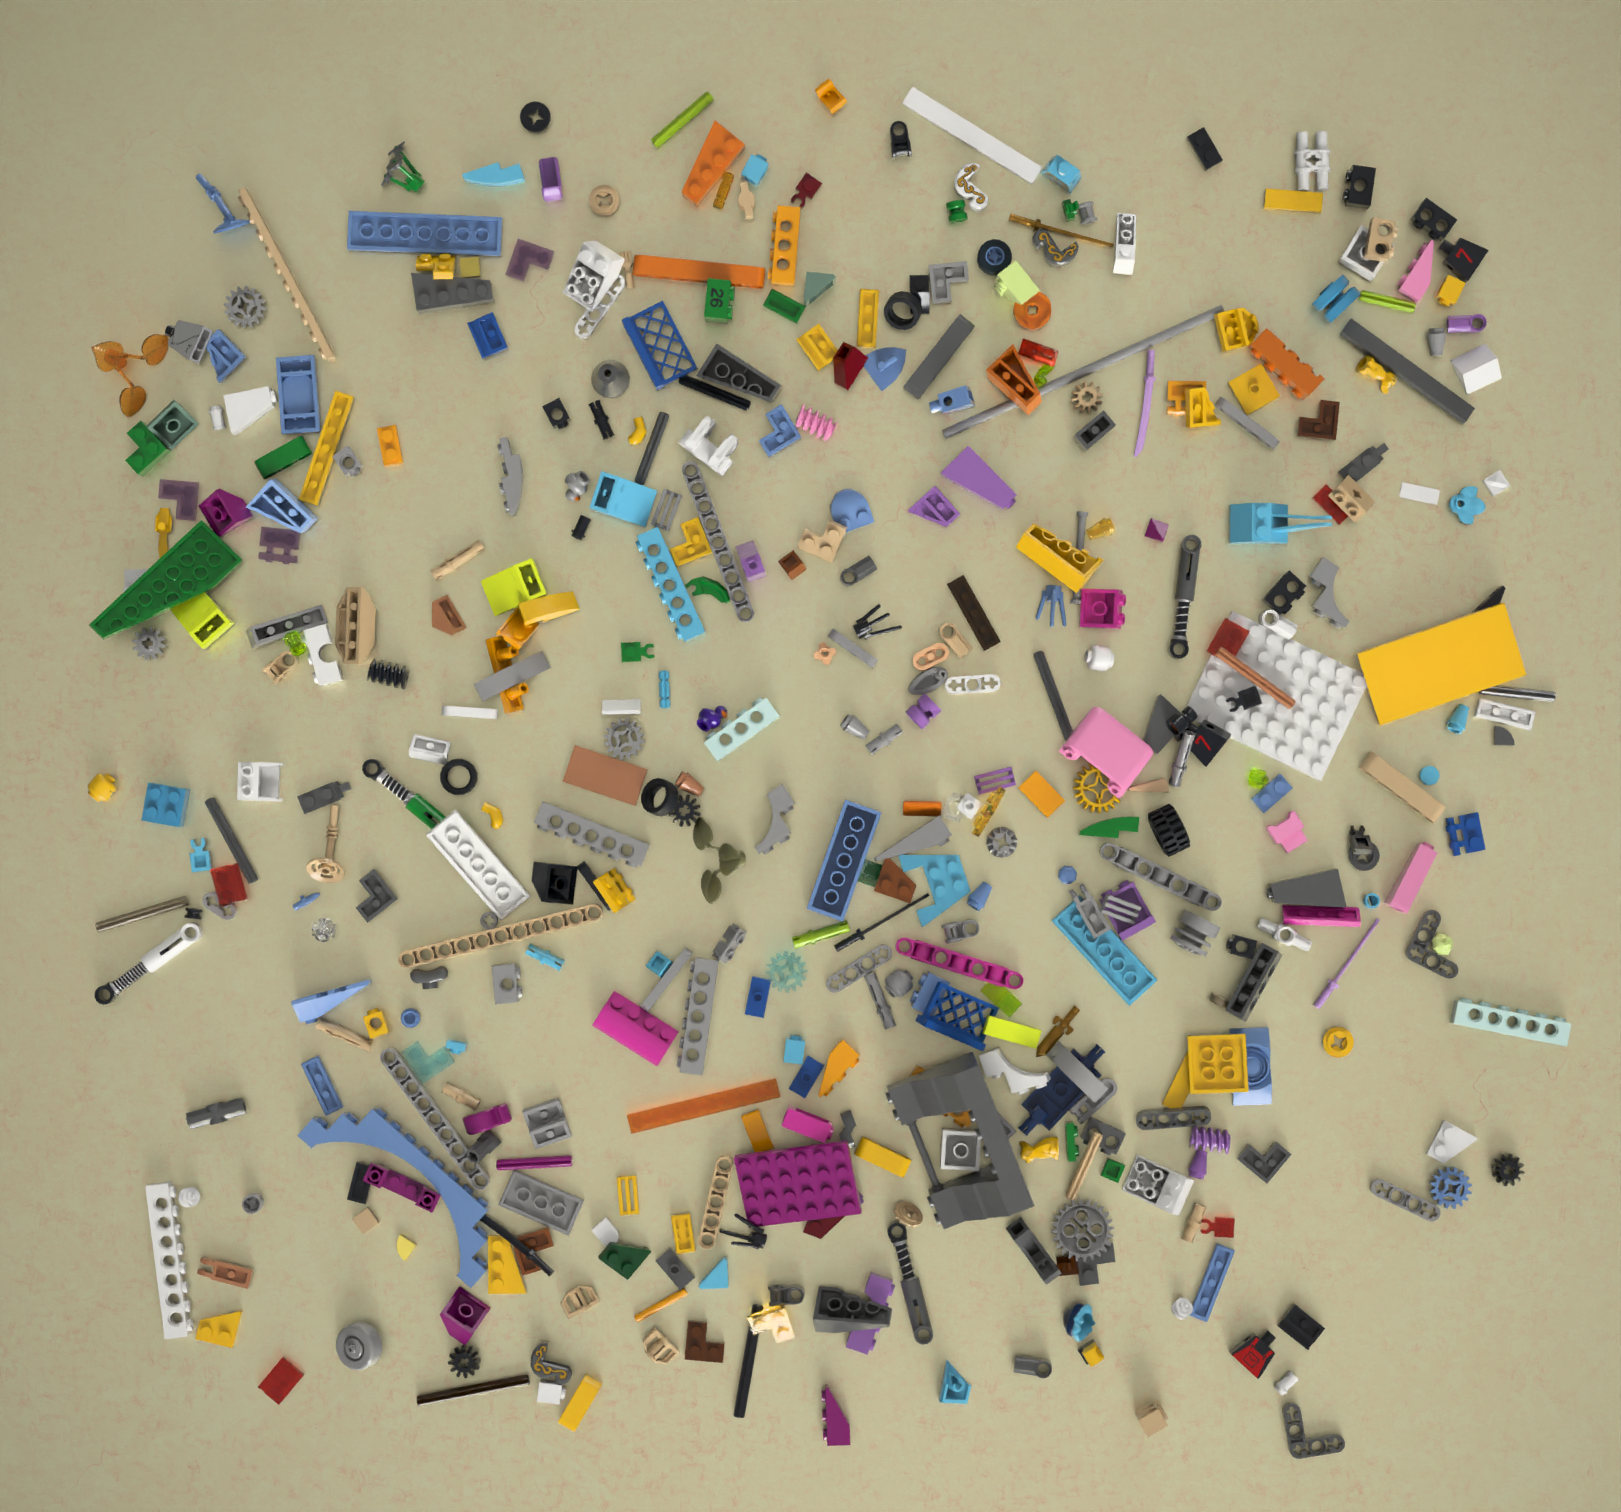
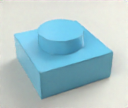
(659, 964)
(456, 1046)

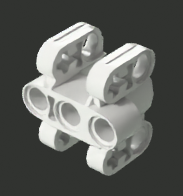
(715, 457)

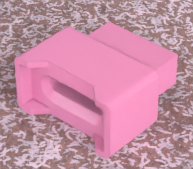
(1288, 832)

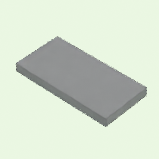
(541, 1202)

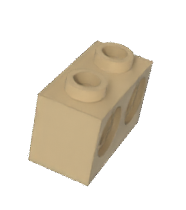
(1375, 238)
(1152, 1418)

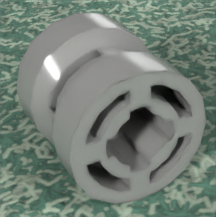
(249, 1204)

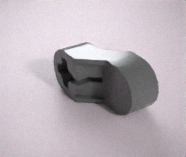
(849, 1124)

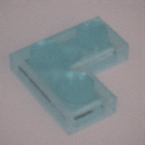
(425, 1065)

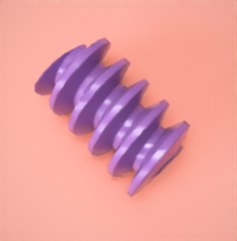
(1210, 1139)

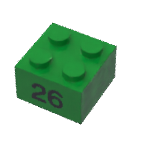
(717, 301)

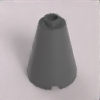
(614, 384)

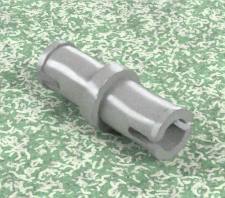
(884, 739)

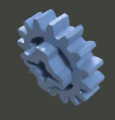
(1457, 1184)

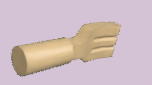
(627, 265)

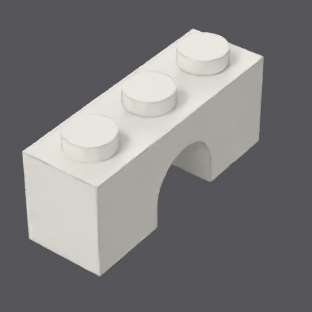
(316, 639)

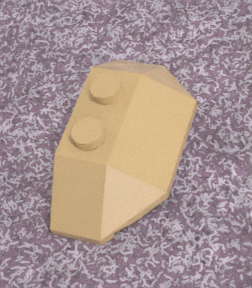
(355, 625)

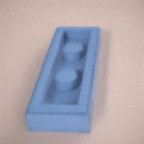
(322, 1085)

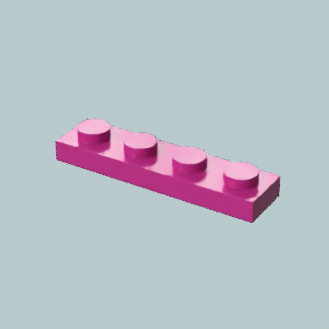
(1321, 915)

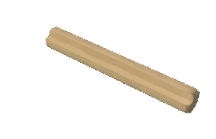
(1083, 1166)

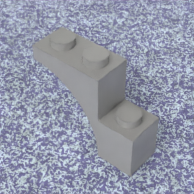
(1325, 605)
(778, 832)

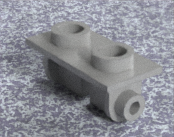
(725, 951)

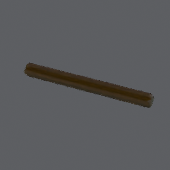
(473, 1390)

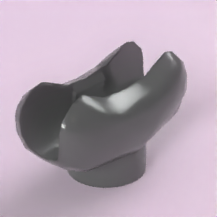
(429, 978)

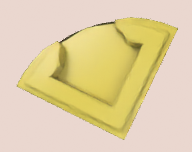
(404, 1247)

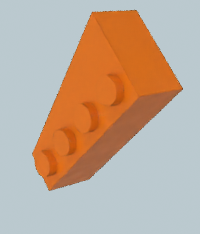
(714, 159)
(1285, 364)

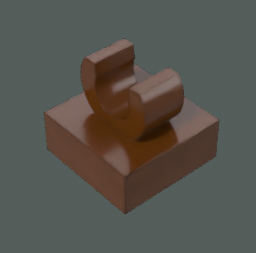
(1067, 1266)

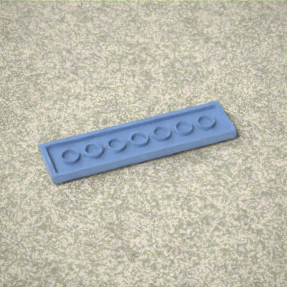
(424, 233)

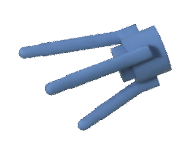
(1052, 594)

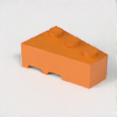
(1014, 381)

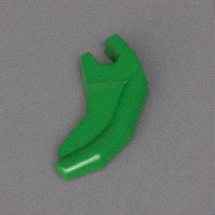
(708, 586)

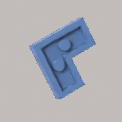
(784, 433)

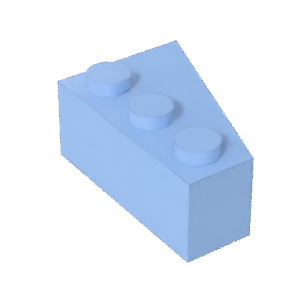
(282, 506)

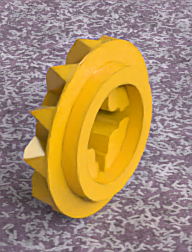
(1347, 1043)

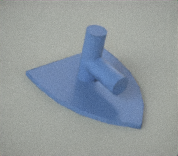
(885, 365)

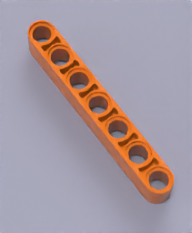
(697, 271)

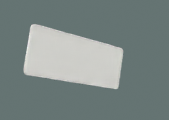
(1419, 493)

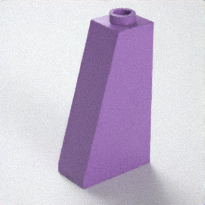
(978, 478)
(751, 561)

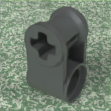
(784, 1294)

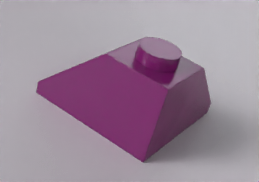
(224, 512)
(463, 1315)

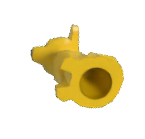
(1370, 367)
(1045, 1148)

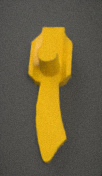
(163, 525)

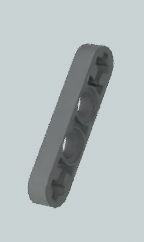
(1173, 1114)

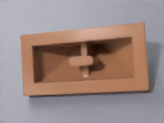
(446, 616)

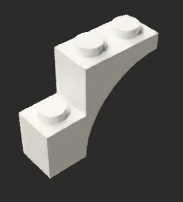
(1019, 1081)

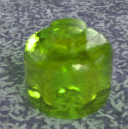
(1257, 778)

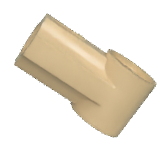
(955, 641)

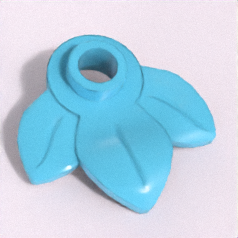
(1469, 504)

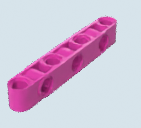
(959, 963)

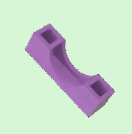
(878, 1289)

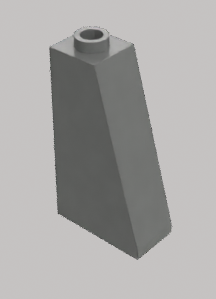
(1312, 889)

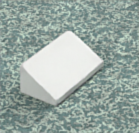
(621, 706)
(429, 749)

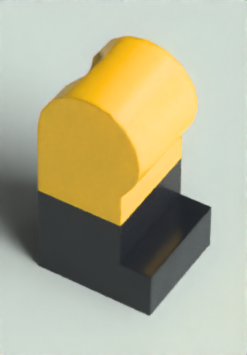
(1091, 1353)

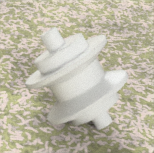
(189, 1197)
(1182, 1308)

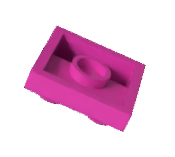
(1102, 608)

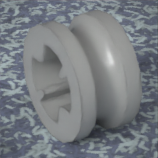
(493, 916)

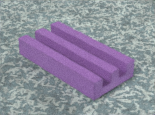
(979, 784)

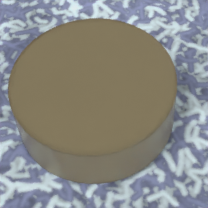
(1219, 1000)

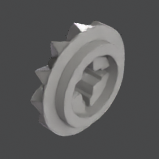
(998, 833)

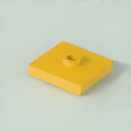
(1253, 389)

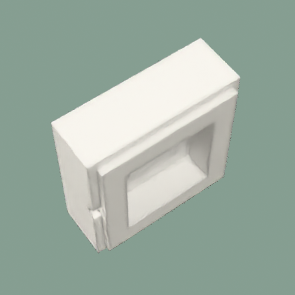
(1496, 483)

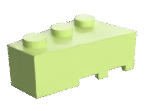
(1015, 284)

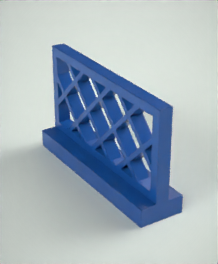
(644, 353)
(948, 1029)

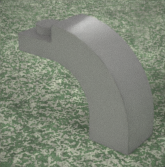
(1076, 1071)

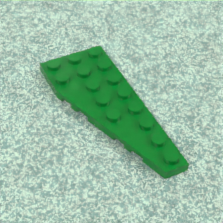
(183, 572)

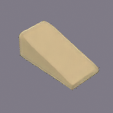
(1157, 785)

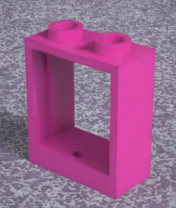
(807, 1124)

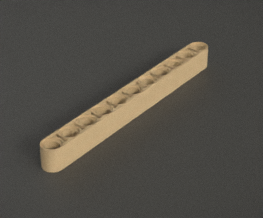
(492, 941)

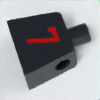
(1462, 257)
(1207, 740)

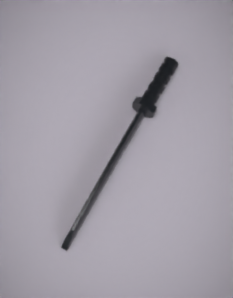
(860, 934)
(530, 1254)

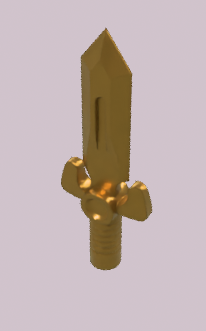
(1057, 1031)

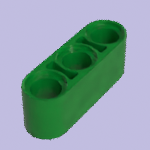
(283, 457)

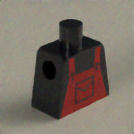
(1254, 1352)

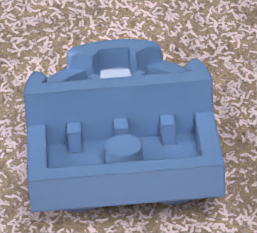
(850, 509)

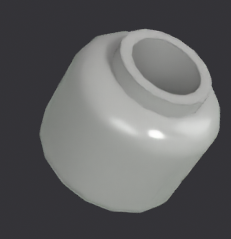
(899, 983)

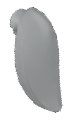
(928, 681)

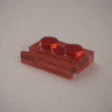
(1229, 636)
(228, 885)
(281, 1380)

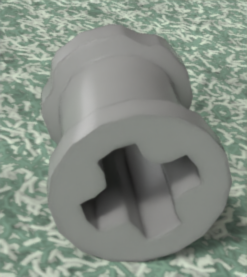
(1091, 217)

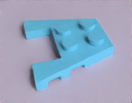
(944, 878)

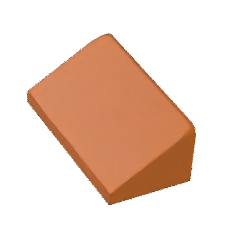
(922, 808)

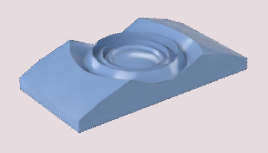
(298, 394)
(1258, 1067)

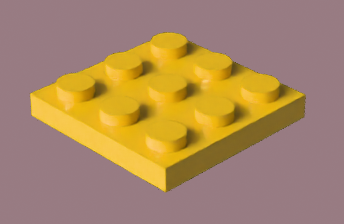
(1217, 1063)

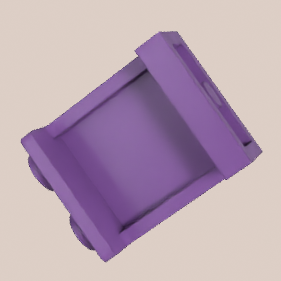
(1128, 892)

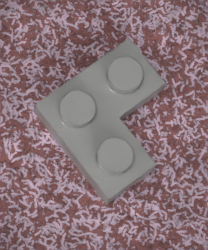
(942, 275)

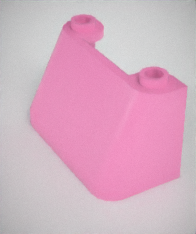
(1108, 748)

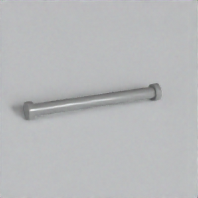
(1079, 545)

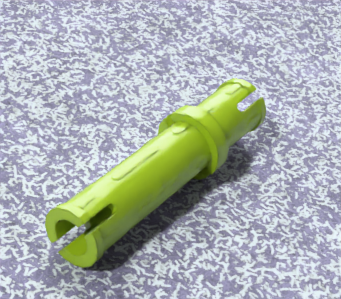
(820, 934)

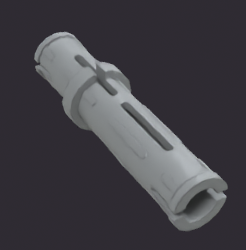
(1179, 766)
(880, 1001)

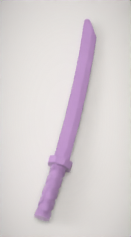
(1149, 378)
(1332, 984)

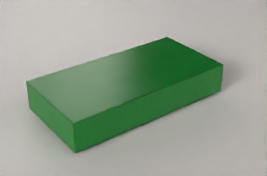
(784, 306)

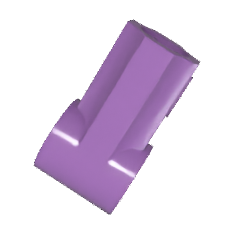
(1463, 323)

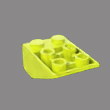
(513, 586)
(202, 619)

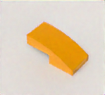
(757, 1131)

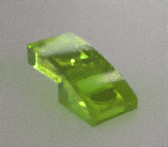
(1001, 998)

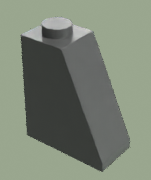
(1156, 731)

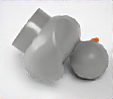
(578, 485)

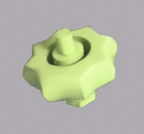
(1442, 944)

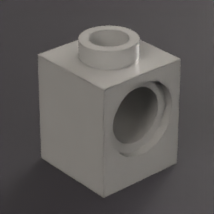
(340, 458)

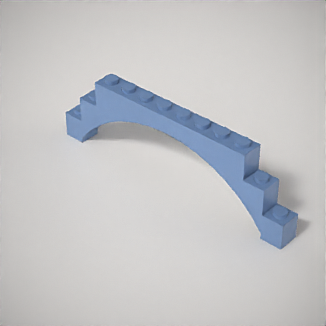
(459, 1198)

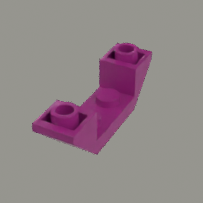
(403, 1185)

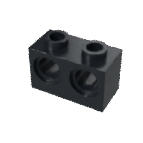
(1436, 215)
(1280, 589)

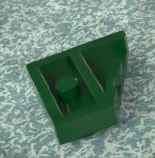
(624, 1258)

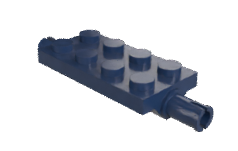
(1053, 1101)

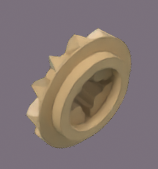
(603, 191)
(910, 1210)

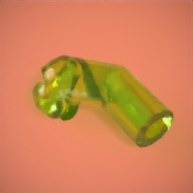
(1041, 373)

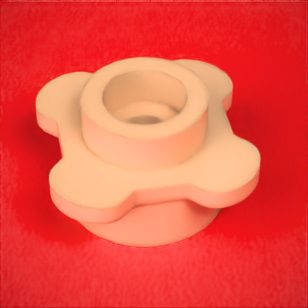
(825, 658)

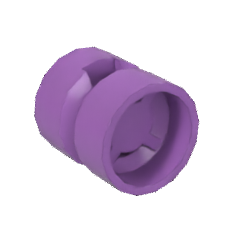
(923, 711)

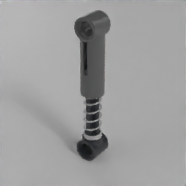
(1184, 594)
(910, 1284)

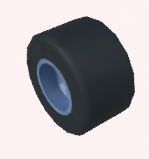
(998, 252)

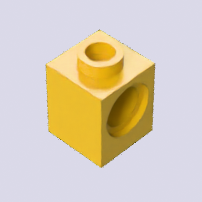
(1449, 291)
(373, 1031)

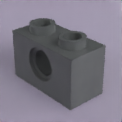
(1094, 431)

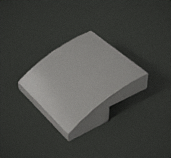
(546, 1123)

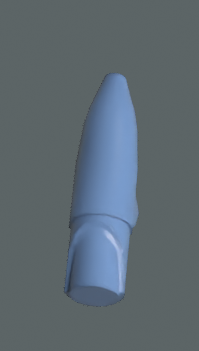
(305, 900)

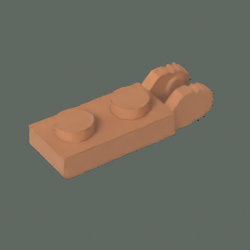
(227, 1272)

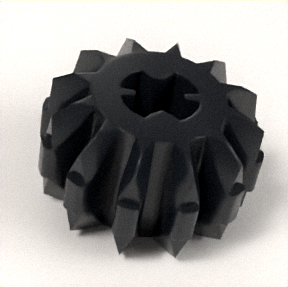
(689, 815)
(1514, 1172)
(465, 1354)

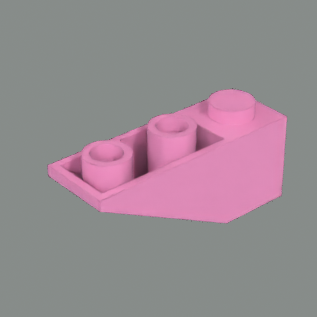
(1419, 277)

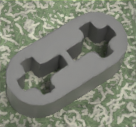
(217, 909)

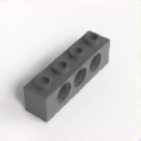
(1253, 982)

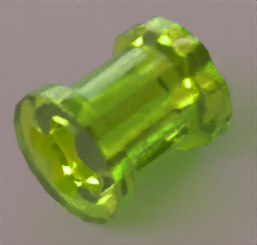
(295, 643)

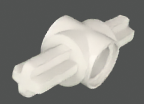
(1293, 939)

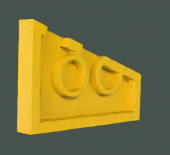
(503, 1271)

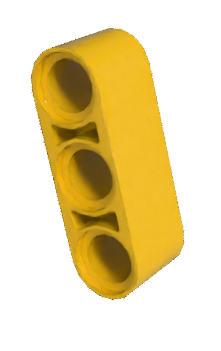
(882, 1157)
(580, 1403)

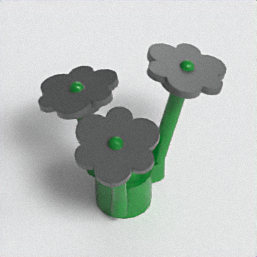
(413, 180)

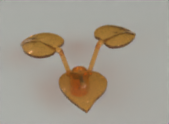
(110, 356)

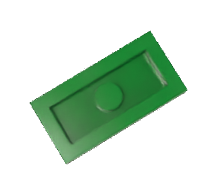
(1071, 1149)

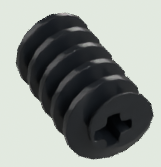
(387, 673)

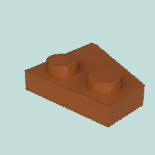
(895, 882)

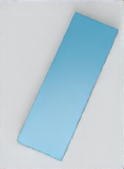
(1107, 955)

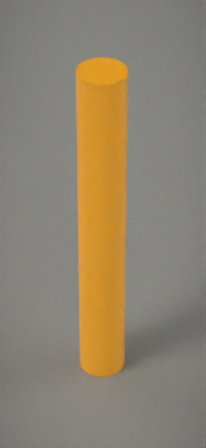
(660, 1305)

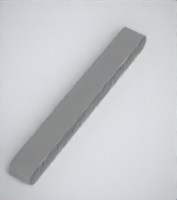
(711, 535)
(425, 1113)

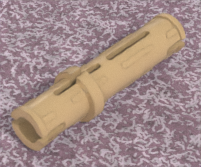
(457, 560)
(337, 1031)

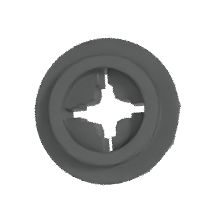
(1361, 864)

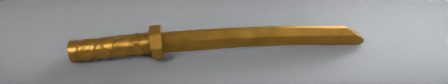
(1037, 224)

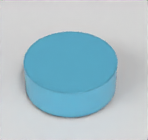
(1429, 775)

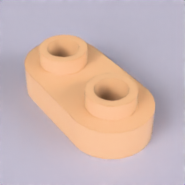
(930, 656)

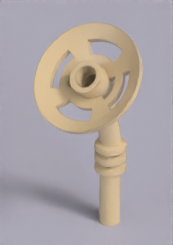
(327, 862)

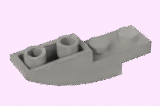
(513, 483)

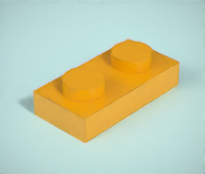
(390, 445)

